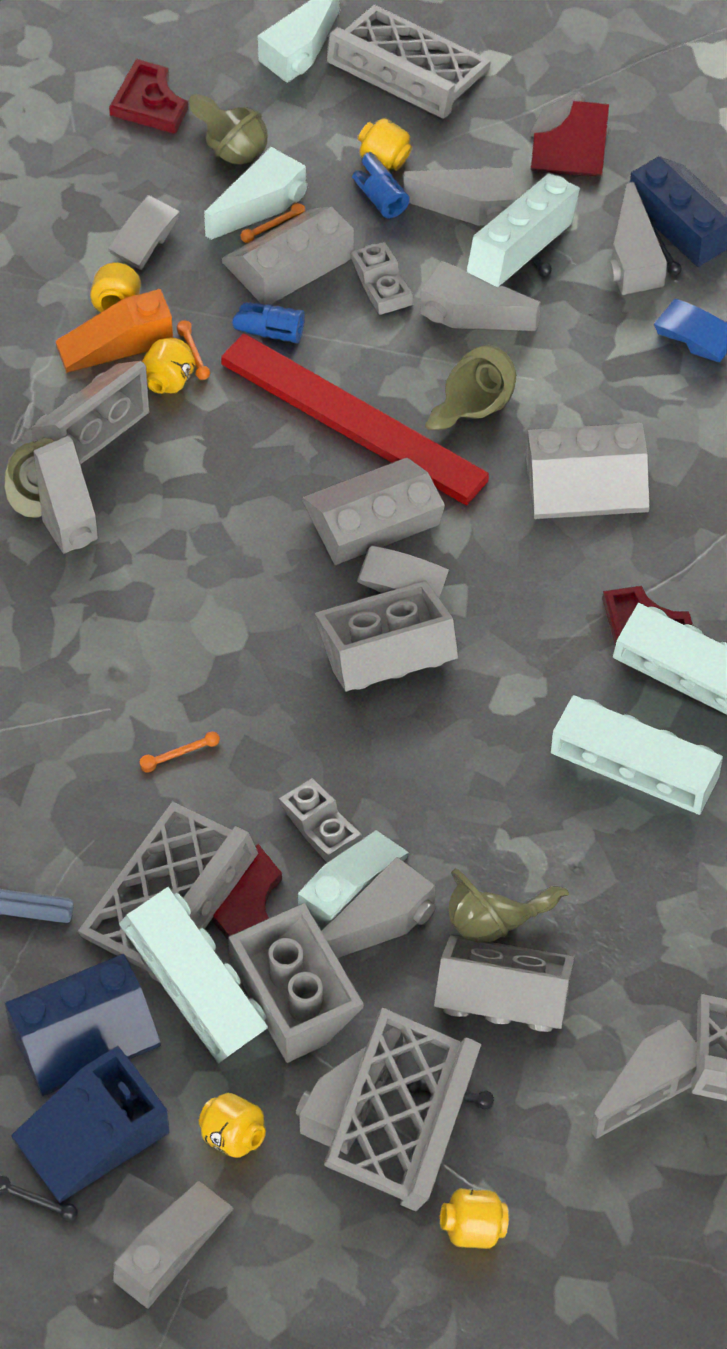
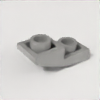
(143, 231)
(381, 278)
(391, 570)
(319, 821)

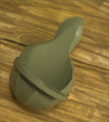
(233, 134)
(475, 387)
(21, 479)
(489, 916)

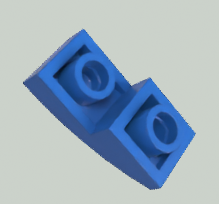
(696, 327)

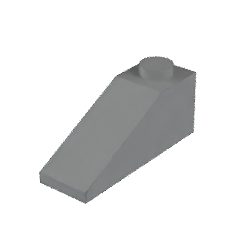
(462, 193)
(637, 255)
(471, 303)
(64, 496)
(382, 910)
(654, 1074)
(323, 1106)
(169, 1243)

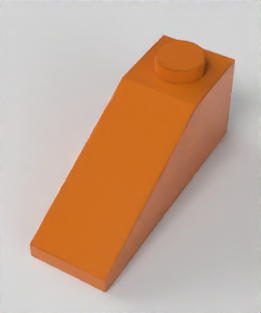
(117, 332)

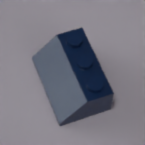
(683, 208)
(81, 1020)

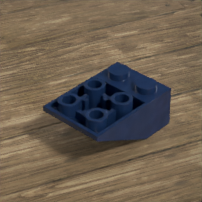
(92, 1125)

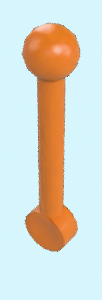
(248, 235)
(184, 329)
(148, 762)

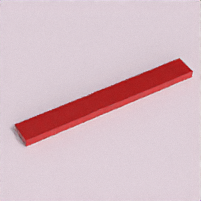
(353, 417)

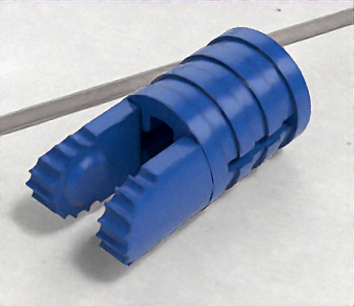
(381, 187)
(270, 321)

